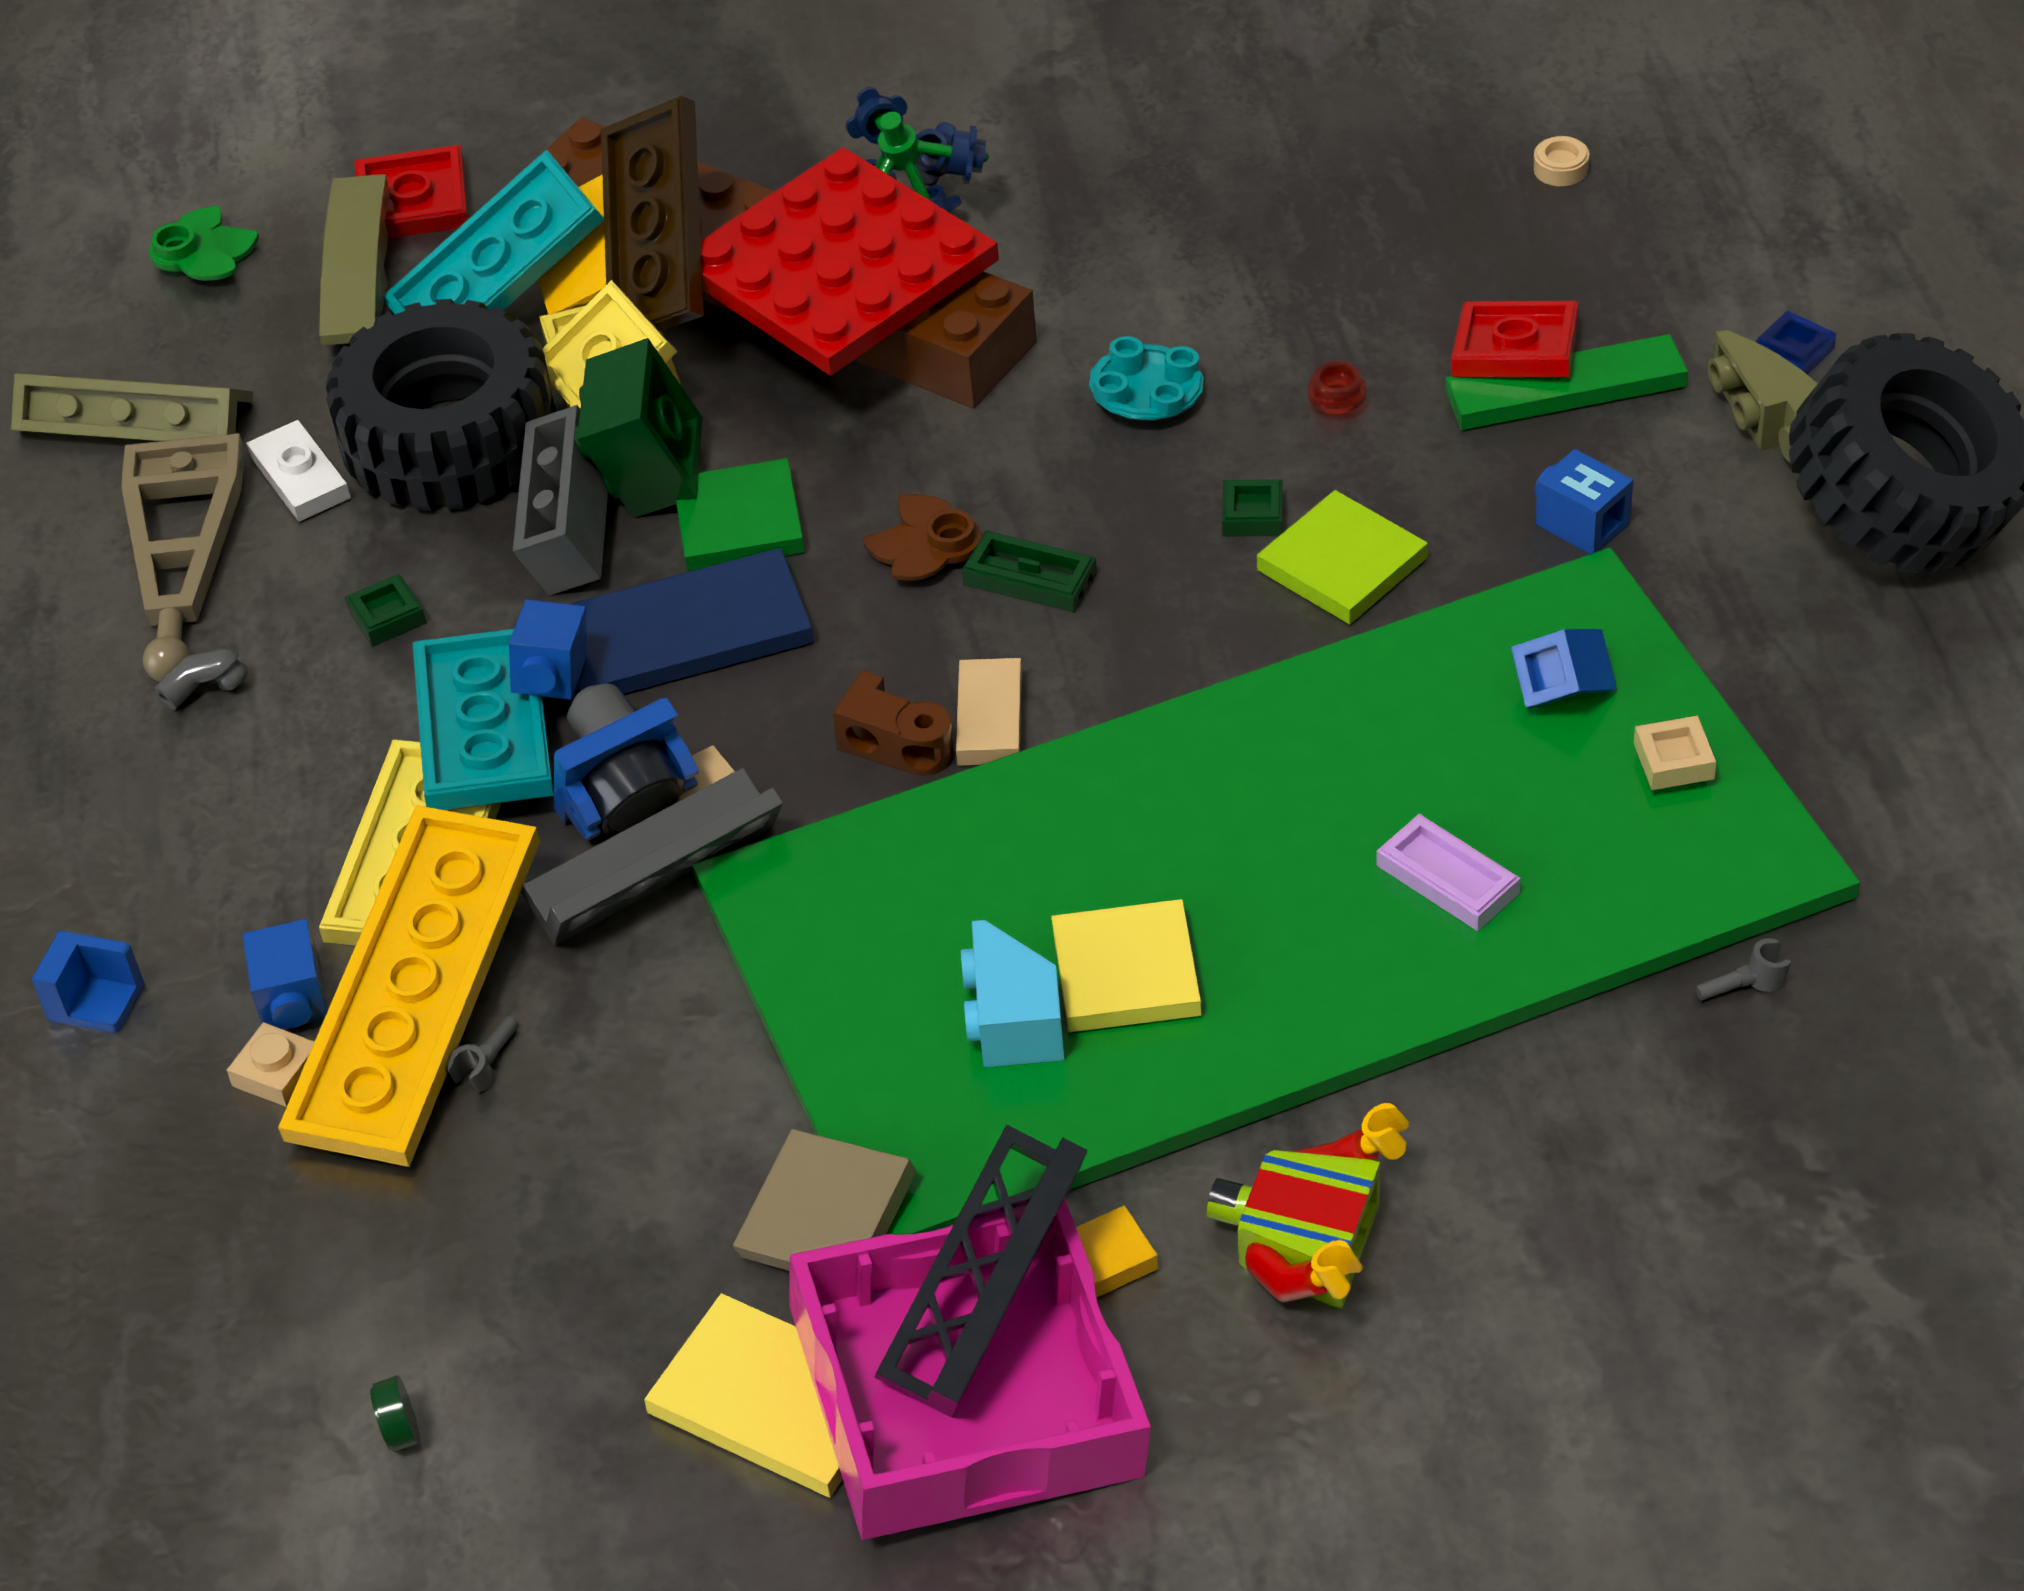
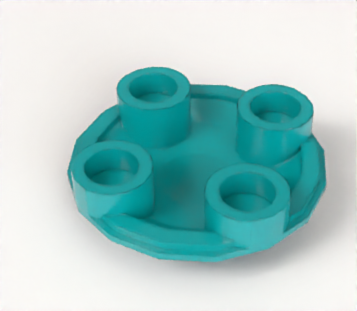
(1146, 379)

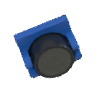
(623, 772)

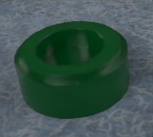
(394, 1414)

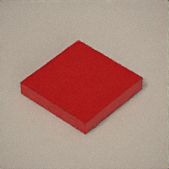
(424, 189)
(1515, 339)

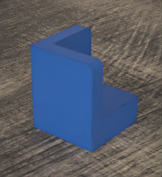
(1563, 666)
(88, 981)

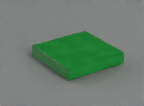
(740, 514)

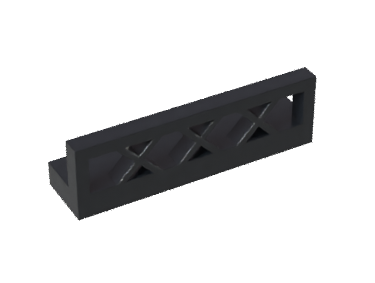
(1005, 1279)

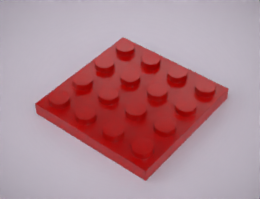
(840, 260)

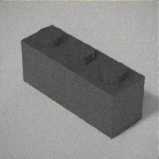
(559, 506)

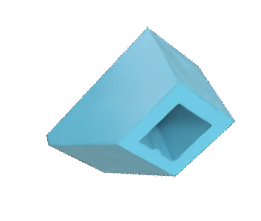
(1015, 1002)

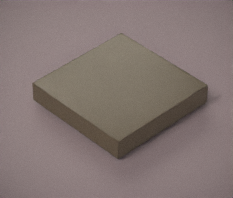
(821, 1198)

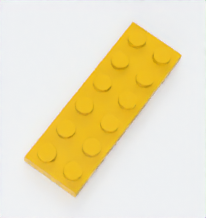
(410, 986)

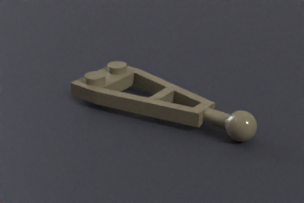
(171, 471)

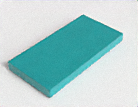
(504, 242)
(474, 732)

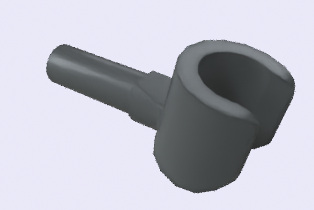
(1758, 973)
(471, 1056)

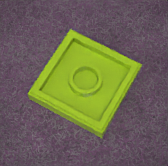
(1342, 556)

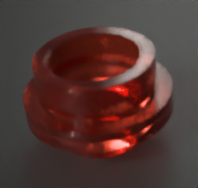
(1336, 388)

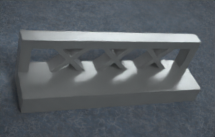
(650, 855)

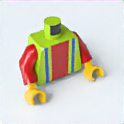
(1311, 1210)

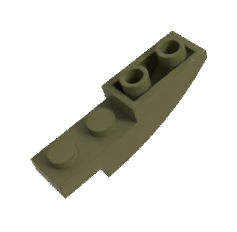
(1759, 387)

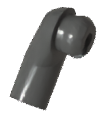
(199, 668)

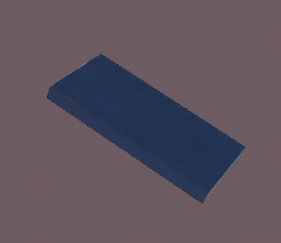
(693, 623)

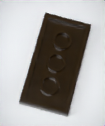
(654, 212)

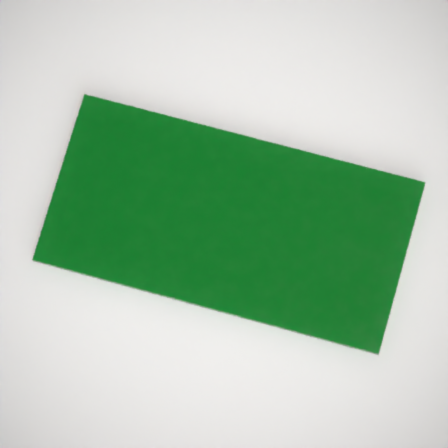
(1268, 826)

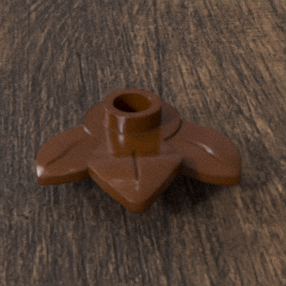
(926, 539)

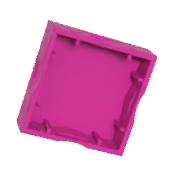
(1040, 1416)

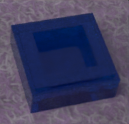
(1798, 341)

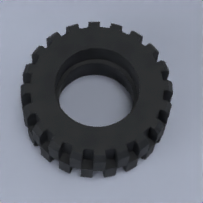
(431, 358)
(1879, 492)

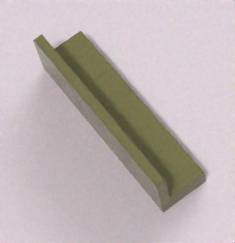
(123, 408)

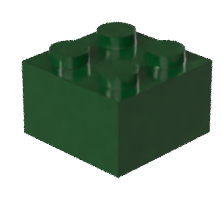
(639, 428)

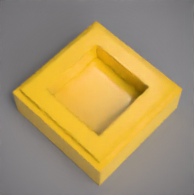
(1116, 1250)

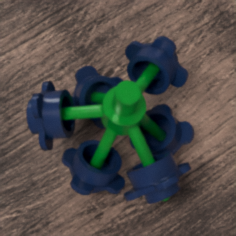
(930, 151)

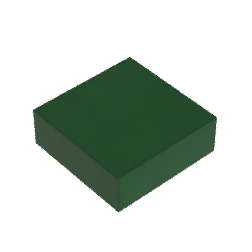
(1252, 507)
(385, 610)

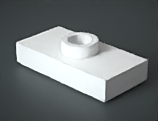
(298, 470)

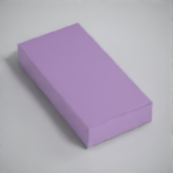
(1448, 872)

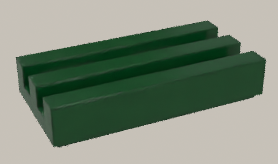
(1026, 578)

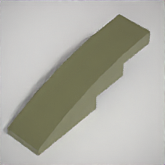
(353, 257)

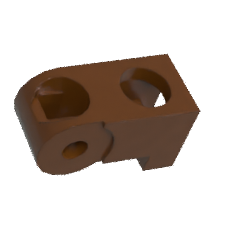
(893, 729)

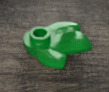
(201, 245)

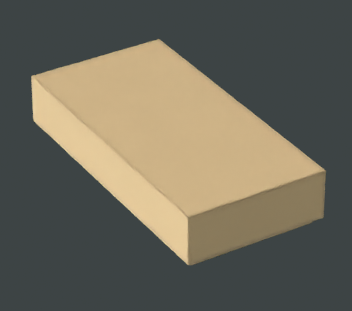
(988, 710)

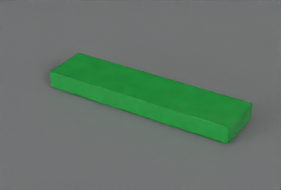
(1594, 378)

